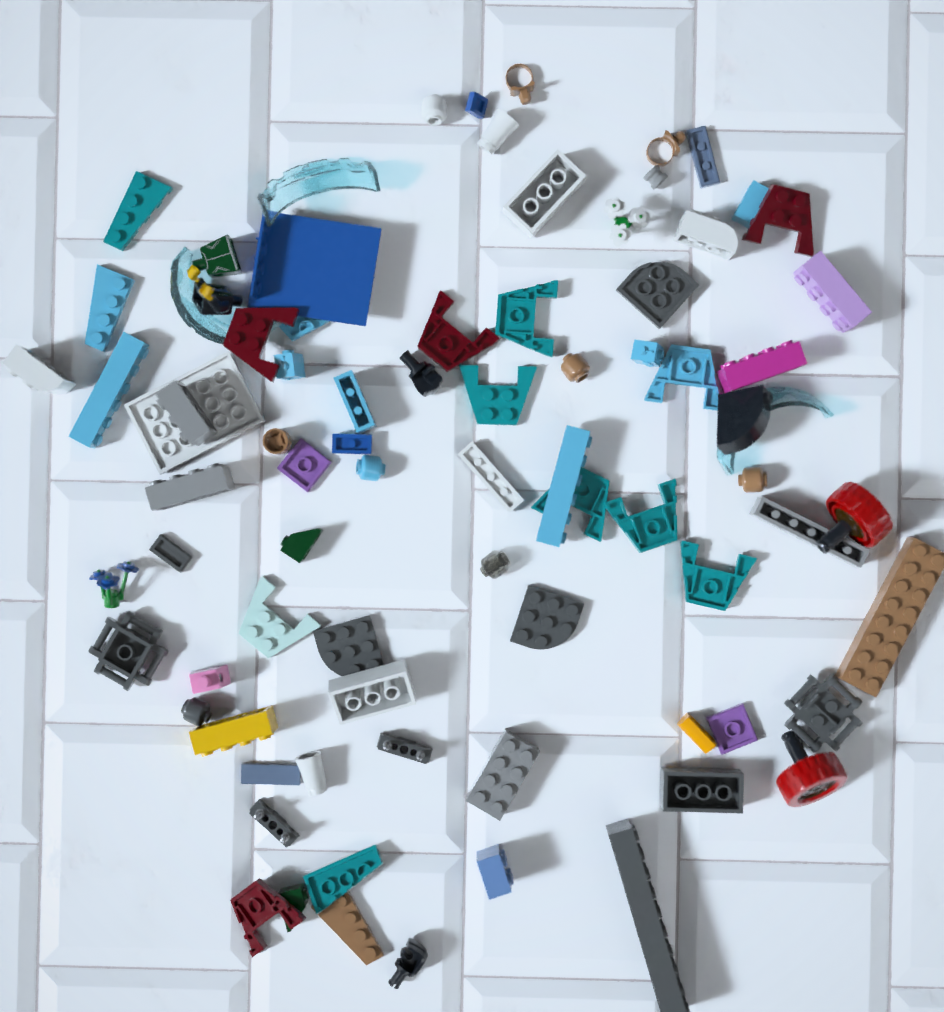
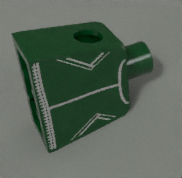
(219, 258)

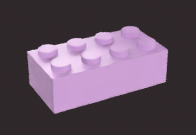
(831, 292)

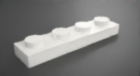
(490, 477)

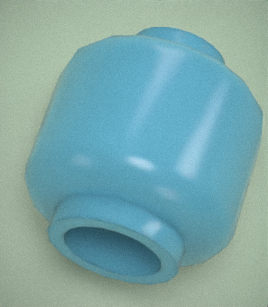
(370, 468)

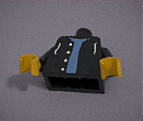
(212, 298)

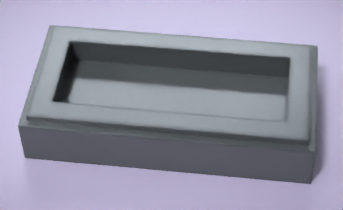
(171, 553)

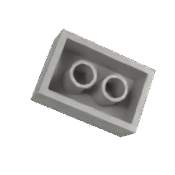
(185, 413)

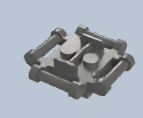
(127, 651)
(823, 712)

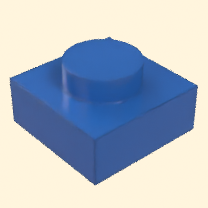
(476, 105)

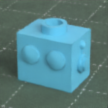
(647, 353)
(290, 365)

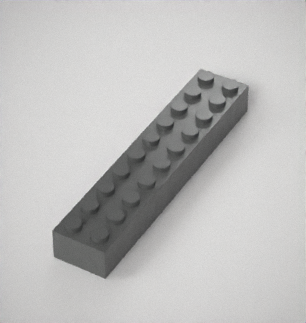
(646, 916)

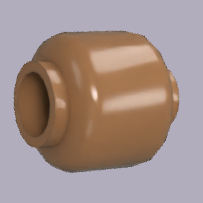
(575, 367)
(753, 479)

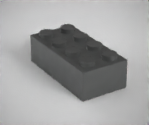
(701, 790)

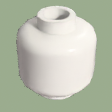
(434, 109)

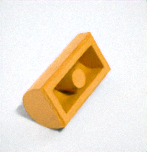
(696, 733)

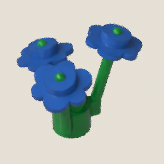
(107, 580)

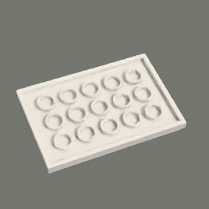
(220, 394)

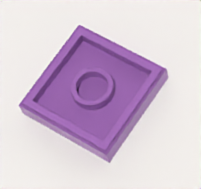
(304, 465)
(732, 728)

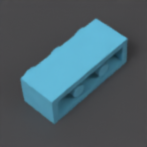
(355, 402)

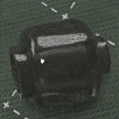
(494, 564)

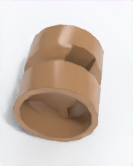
(277, 441)

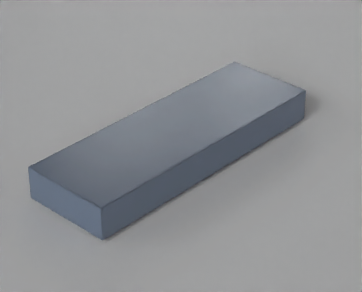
(702, 157)
(270, 774)

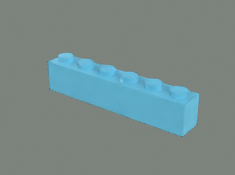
(109, 390)
(563, 485)

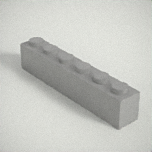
(806, 530)

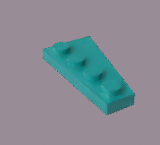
(137, 205)
(338, 878)

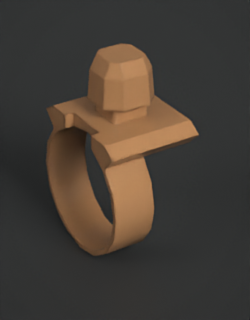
(522, 92)
(674, 141)

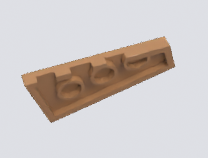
(349, 924)

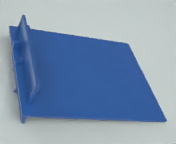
(315, 267)

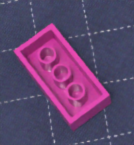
(758, 368)

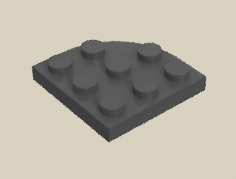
(657, 290)
(545, 619)
(349, 646)

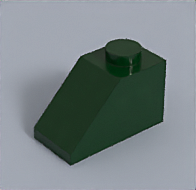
(299, 544)
(297, 896)

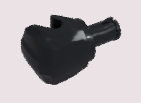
(422, 374)
(409, 964)

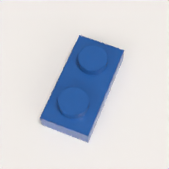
(352, 444)

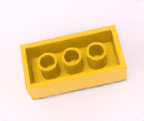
(233, 730)

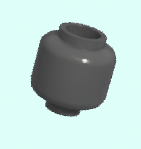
(196, 711)

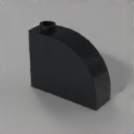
(742, 418)

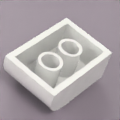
(706, 234)
(36, 371)

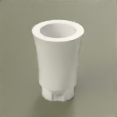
(497, 131)
(312, 772)

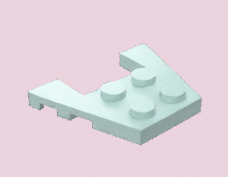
(267, 629)

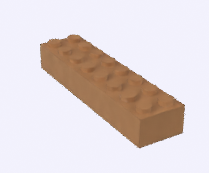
(891, 616)

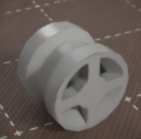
(655, 177)

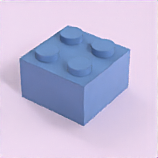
(493, 871)

